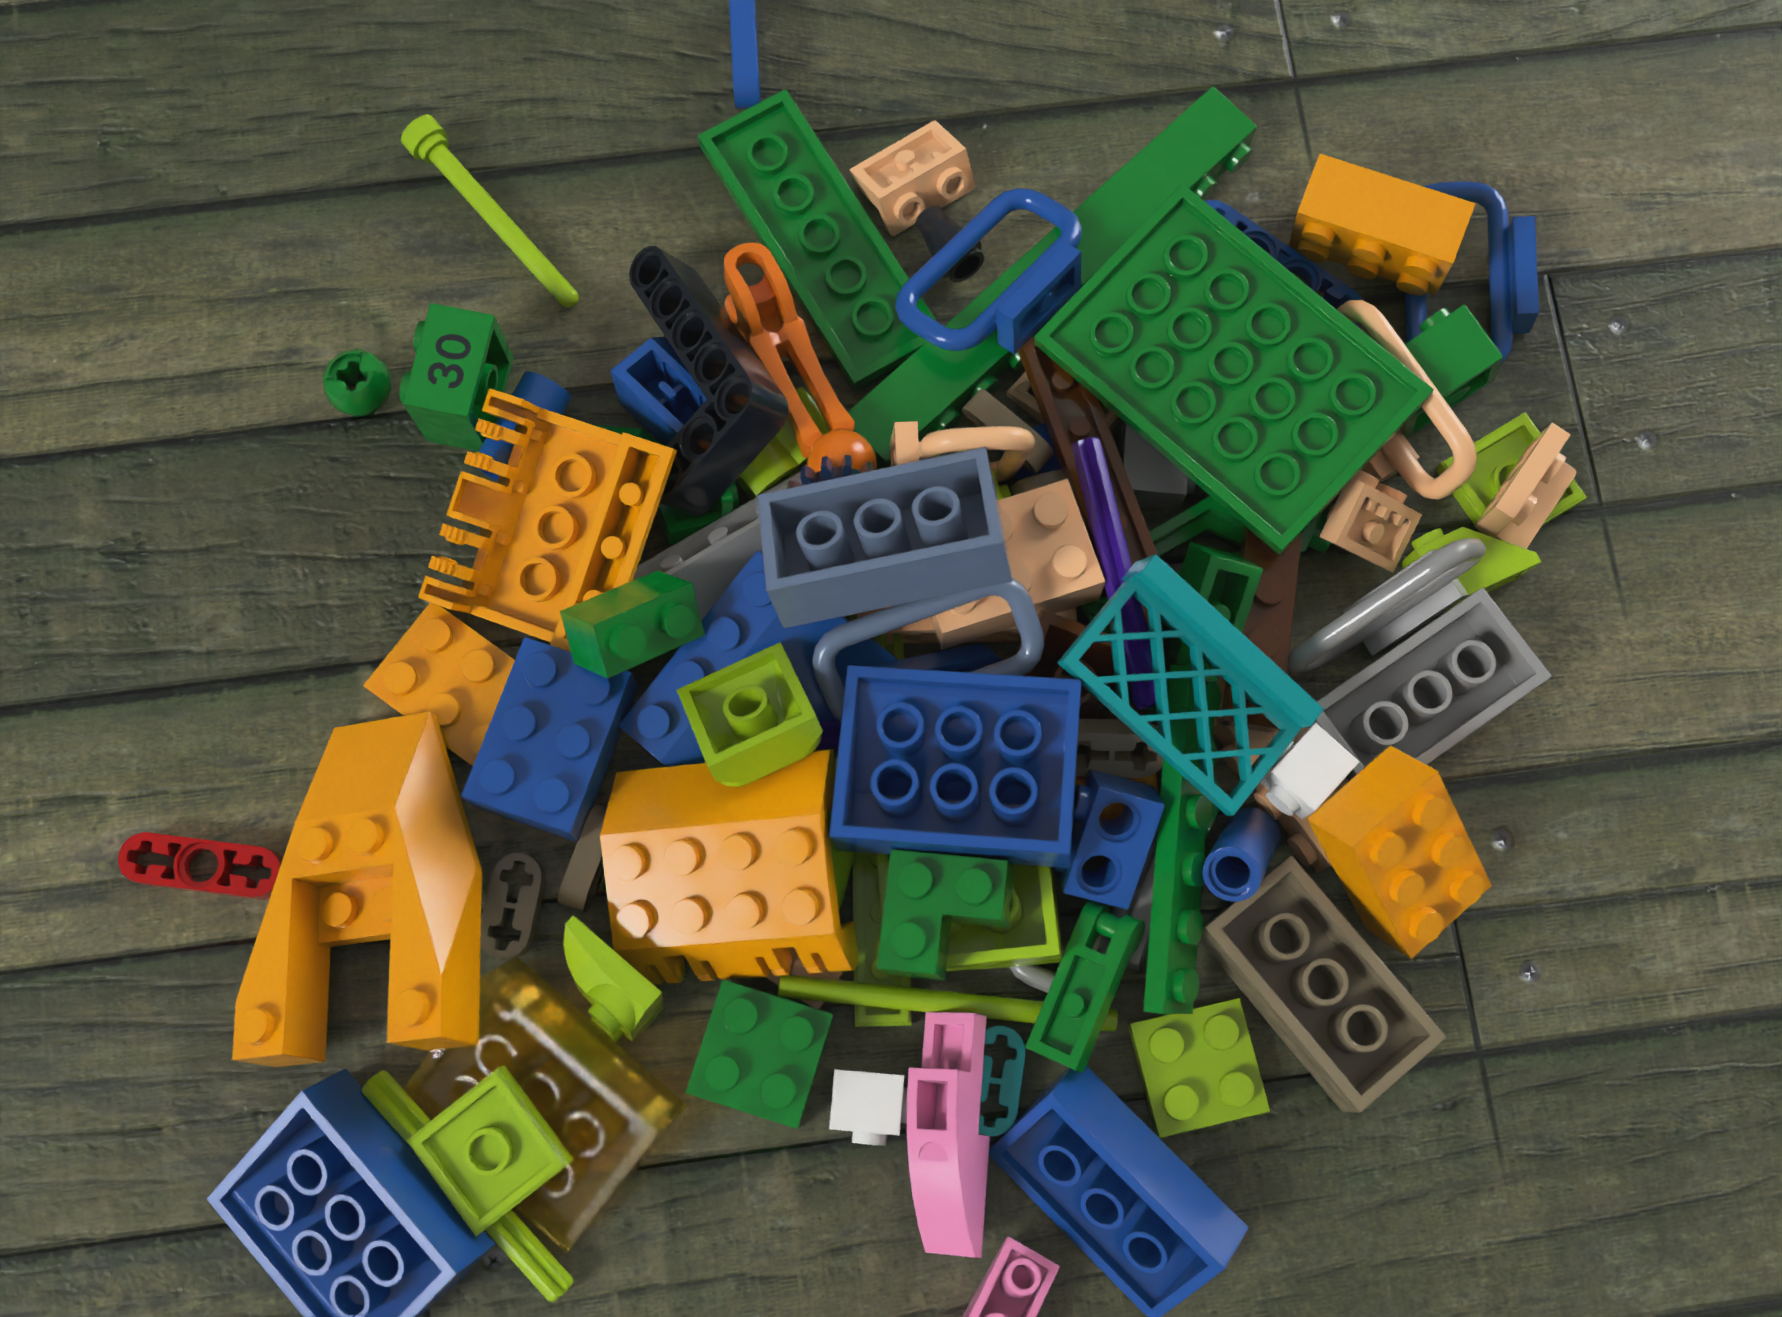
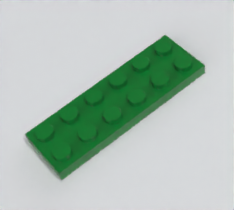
(816, 235)

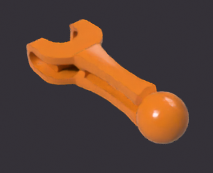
(773, 331)

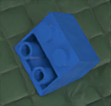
(657, 389)

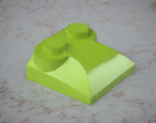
(751, 717)
(618, 994)

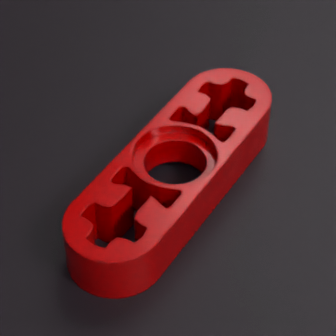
(168, 846)

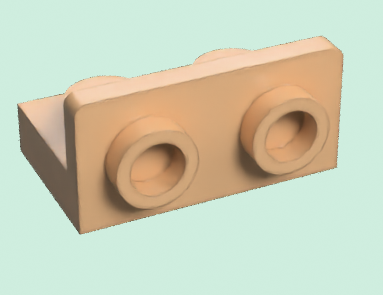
(914, 175)
(1529, 490)
(1371, 521)

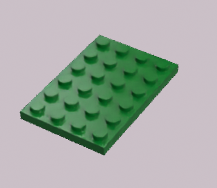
(1232, 368)

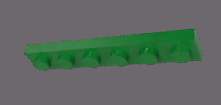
(1179, 863)

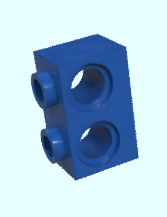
(1120, 839)

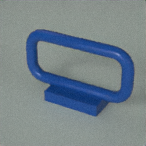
(1511, 268)
(1026, 302)

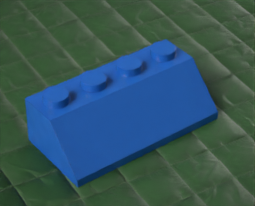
(1119, 1192)

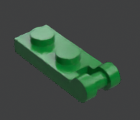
(1084, 986)

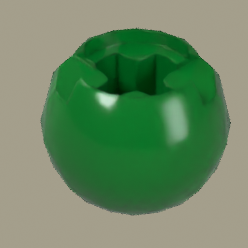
(345, 371)

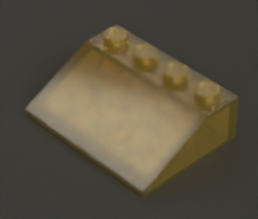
(577, 1078)

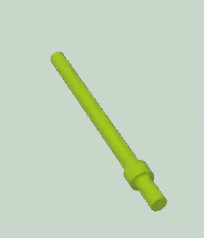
(916, 999)

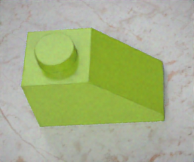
(1498, 567)

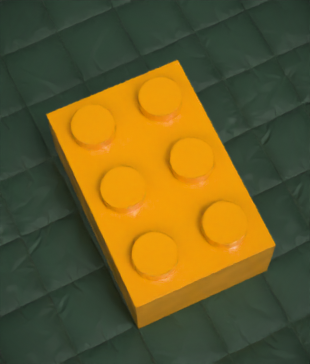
(1379, 225)
(1400, 851)

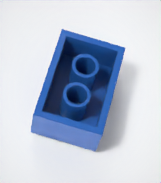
(549, 741)

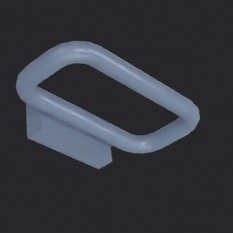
(908, 613)

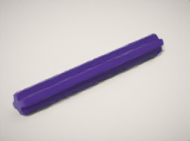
(1114, 559)

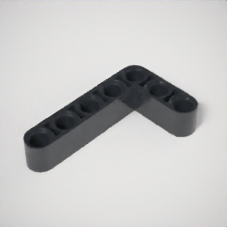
(742, 399)

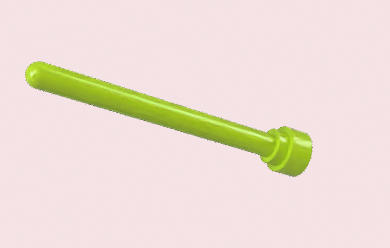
(428, 142)

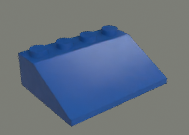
(734, 629)
(957, 765)
(346, 1210)

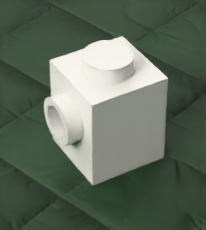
(1307, 772)
(868, 1105)

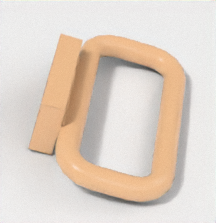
(1015, 440)
(1397, 453)

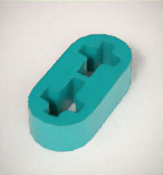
(1009, 1080)

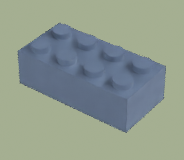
(883, 538)

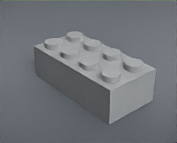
(1434, 686)

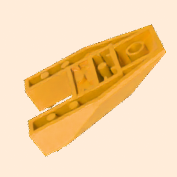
(367, 861)

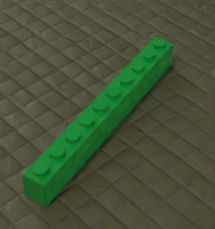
(939, 382)

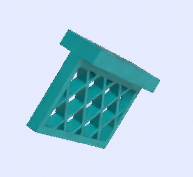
(1221, 647)

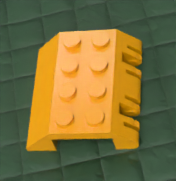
(556, 522)
(724, 872)

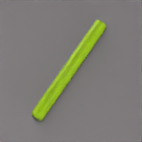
(508, 1230)

